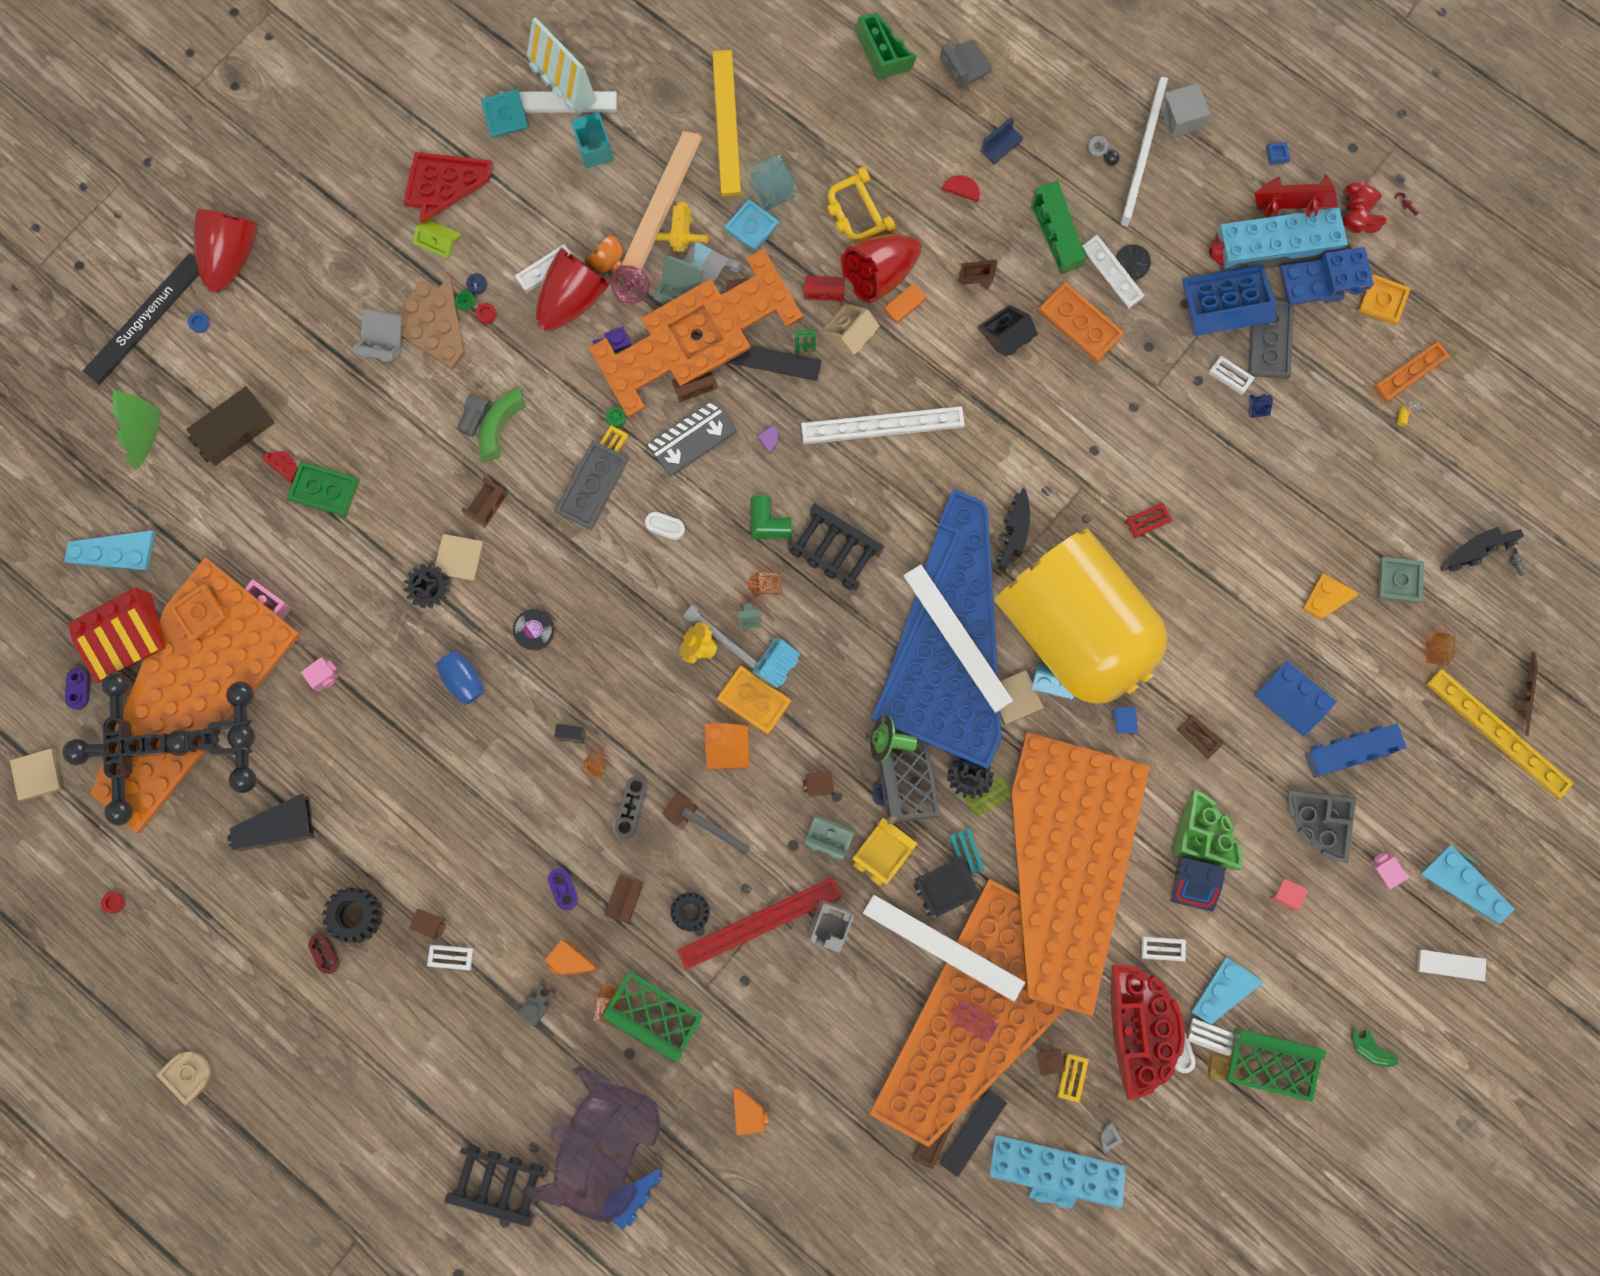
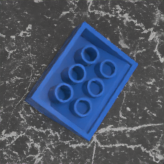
(1229, 300)

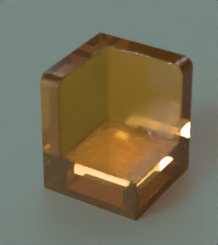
(1440, 648)

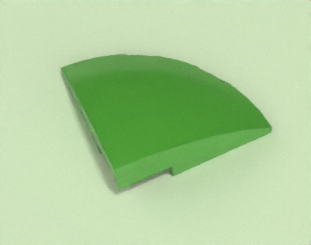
(138, 425)
(1207, 834)

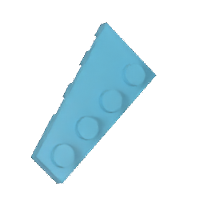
(118, 551)
(1458, 877)

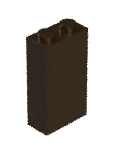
(229, 426)

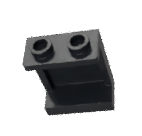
(946, 887)

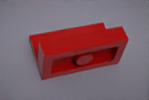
(824, 288)

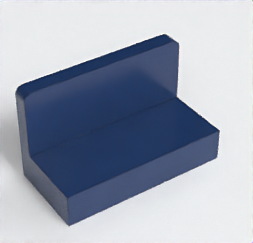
(1001, 142)

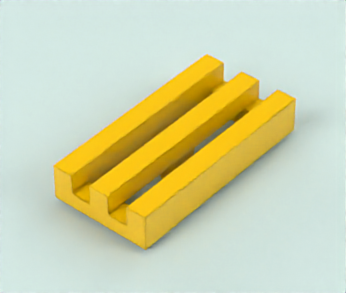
(618, 433)
(1072, 1078)

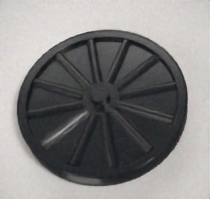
(1134, 260)

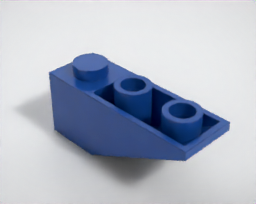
(641, 1197)

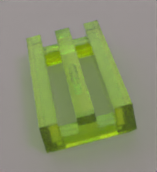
(1004, 787)

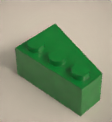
(883, 49)

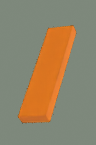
(1411, 371)

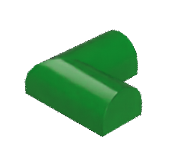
(762, 524)

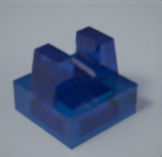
(1260, 405)

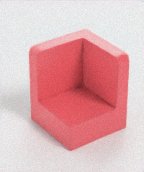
(1290, 895)

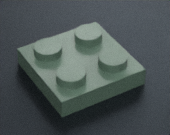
(1401, 580)

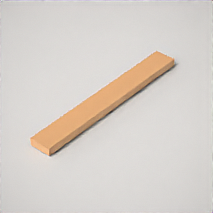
(662, 200)

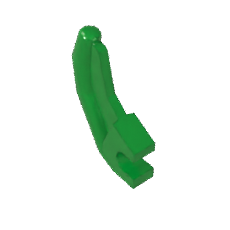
(1369, 1050)

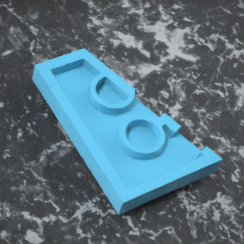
(1224, 991)

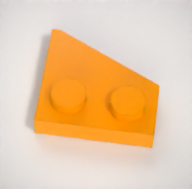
(1327, 597)

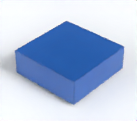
(1278, 153)

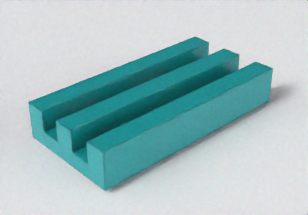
(972, 843)

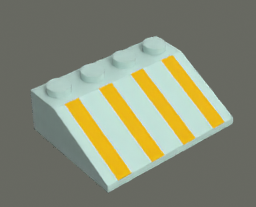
(559, 68)

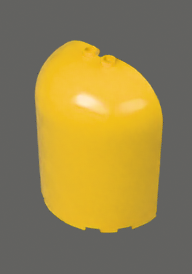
(1086, 620)

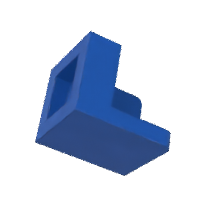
(1125, 720)

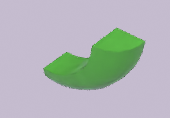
(493, 421)

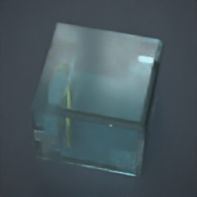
(772, 182)

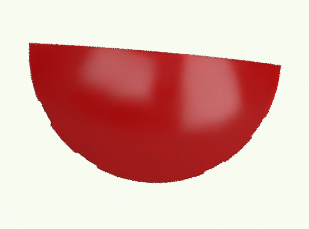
(1145, 1030)

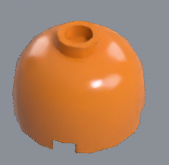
(606, 255)

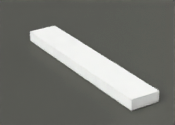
(549, 103)

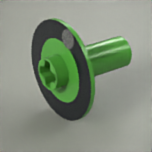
(885, 739)

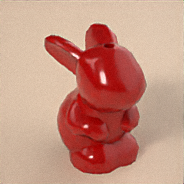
(1362, 200)

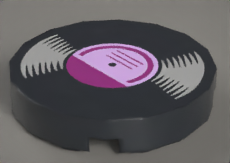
(533, 629)

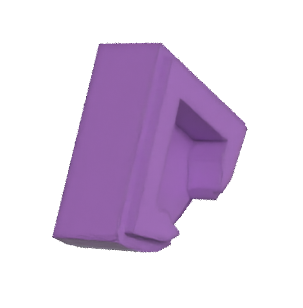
(769, 438)

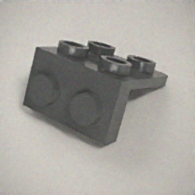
(965, 62)

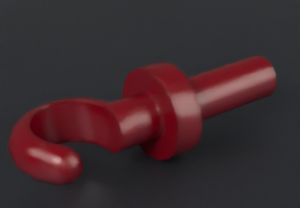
(1407, 204)

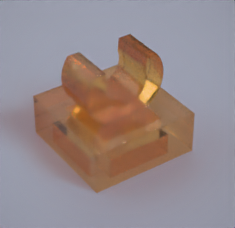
(596, 765)

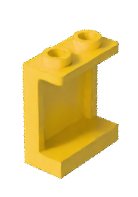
(883, 852)

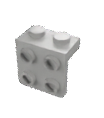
(379, 335)

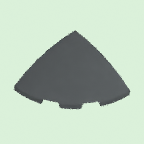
(1324, 821)

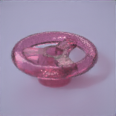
(633, 277)

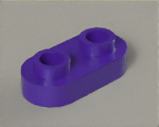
(79, 687)
(563, 889)

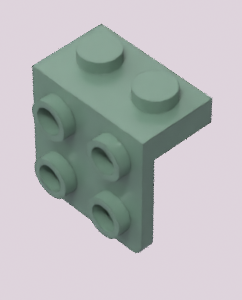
(677, 279)

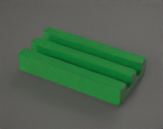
(805, 345)

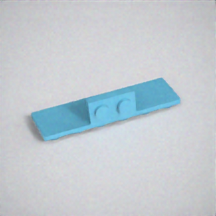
(1057, 1174)

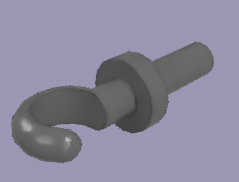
(1516, 561)

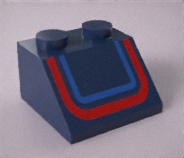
(1197, 884)

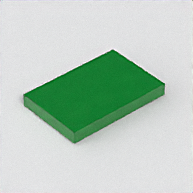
(323, 489)

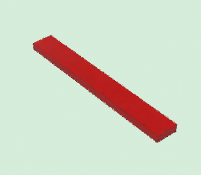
(758, 923)

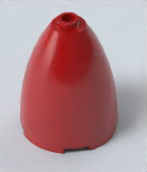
(221, 247)
(879, 264)
(567, 291)

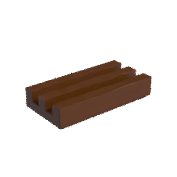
(1196, 744)

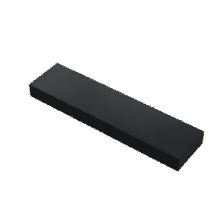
(973, 1133)

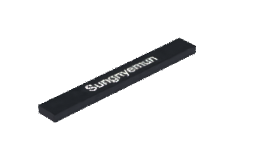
(142, 320)

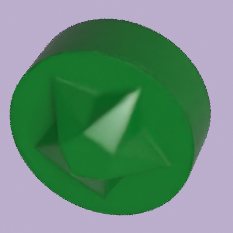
(465, 300)
(616, 417)

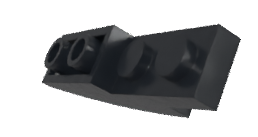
(1018, 525)
(1479, 547)

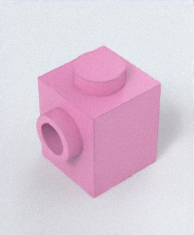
(320, 674)
(1389, 870)

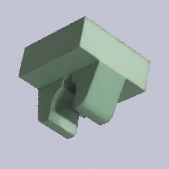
(749, 618)

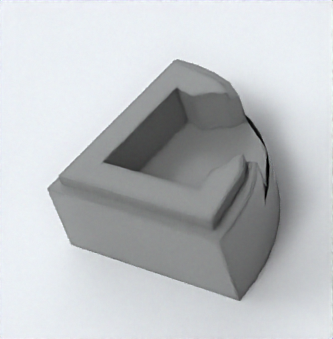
(1109, 1138)

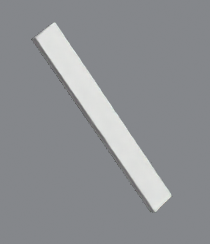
(1142, 157)
(882, 425)
(958, 639)
(944, 948)

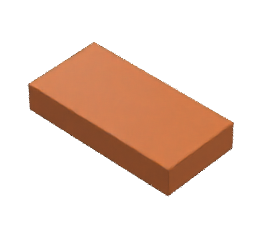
(905, 303)

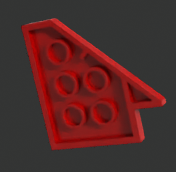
(442, 181)

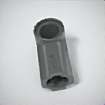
(475, 410)

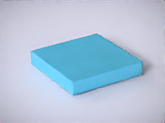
(751, 225)

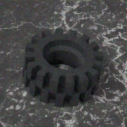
(680, 902)

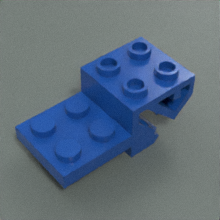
(1328, 277)

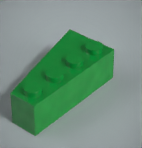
(1058, 227)

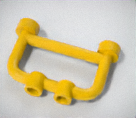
(843, 225)

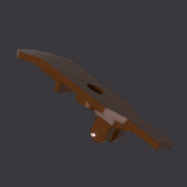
(1526, 707)

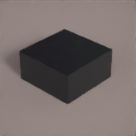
(570, 733)

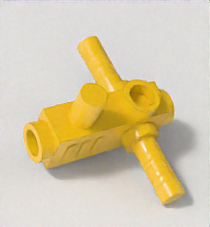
(679, 236)

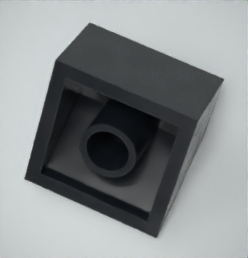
(1008, 330)

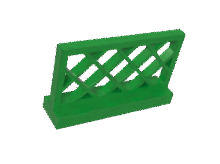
(641, 1033)
(1274, 1045)

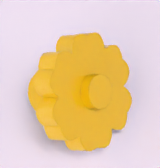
(697, 644)

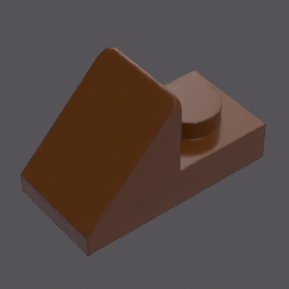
(978, 272)

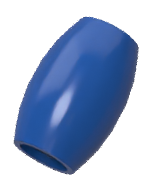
(460, 677)

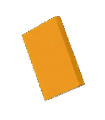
(754, 700)

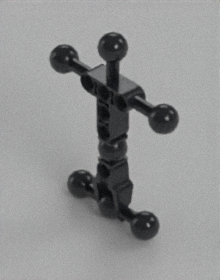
(177, 743)

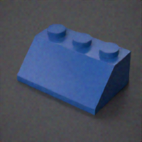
(1295, 698)

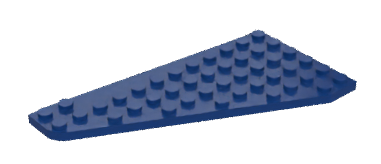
(927, 684)

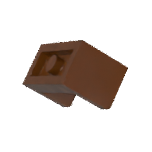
(485, 503)
(672, 810)

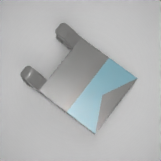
(710, 262)

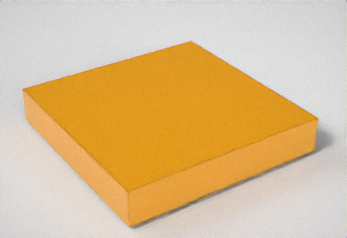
(1384, 300)

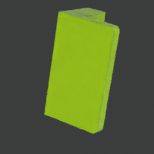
(435, 238)

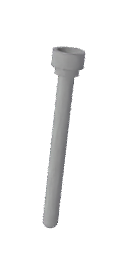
(693, 615)

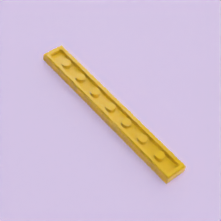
(726, 123)
(1499, 734)

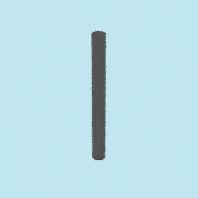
(714, 830)

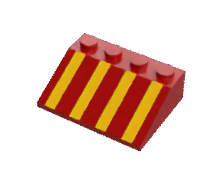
(118, 633)

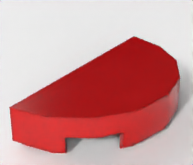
(963, 187)
(282, 463)

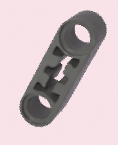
(626, 800)

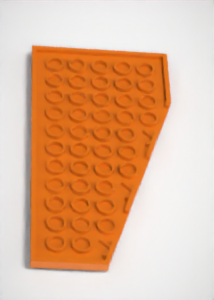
(189, 684)
(1072, 854)
(943, 1063)

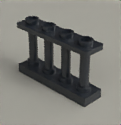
(836, 527)
(480, 1202)

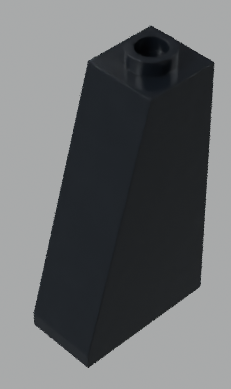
(278, 825)

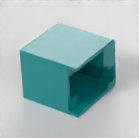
(592, 140)

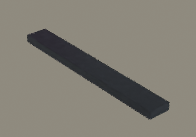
(777, 362)

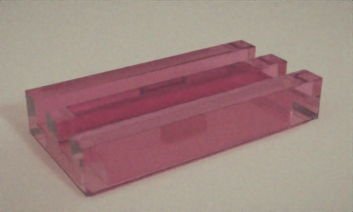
(990, 1031)

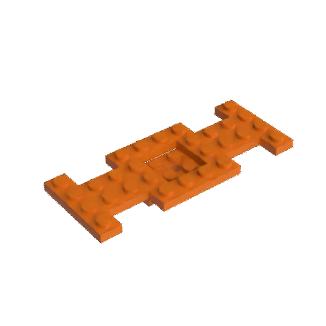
(721, 327)

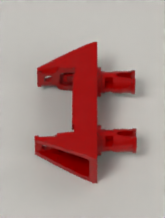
(1310, 196)

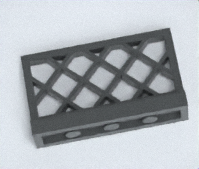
(890, 791)

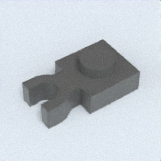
(534, 1008)

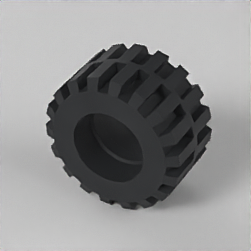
(335, 911)

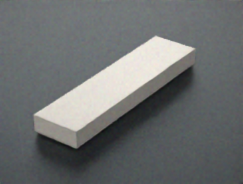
(1113, 272)

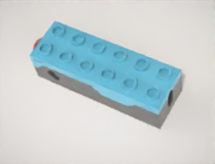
(1278, 240)

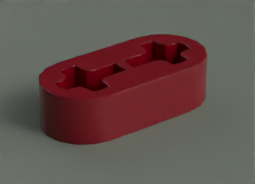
(318, 956)

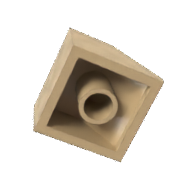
(850, 328)

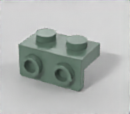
(829, 837)

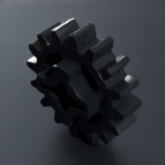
(435, 584)
(969, 778)

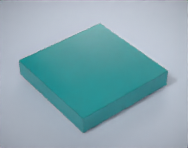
(504, 113)

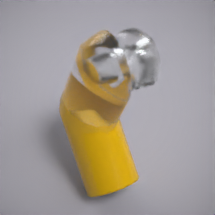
(1411, 407)

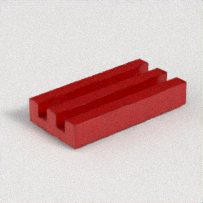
(1133, 528)

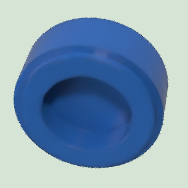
(198, 322)

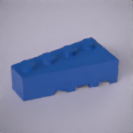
(1356, 750)

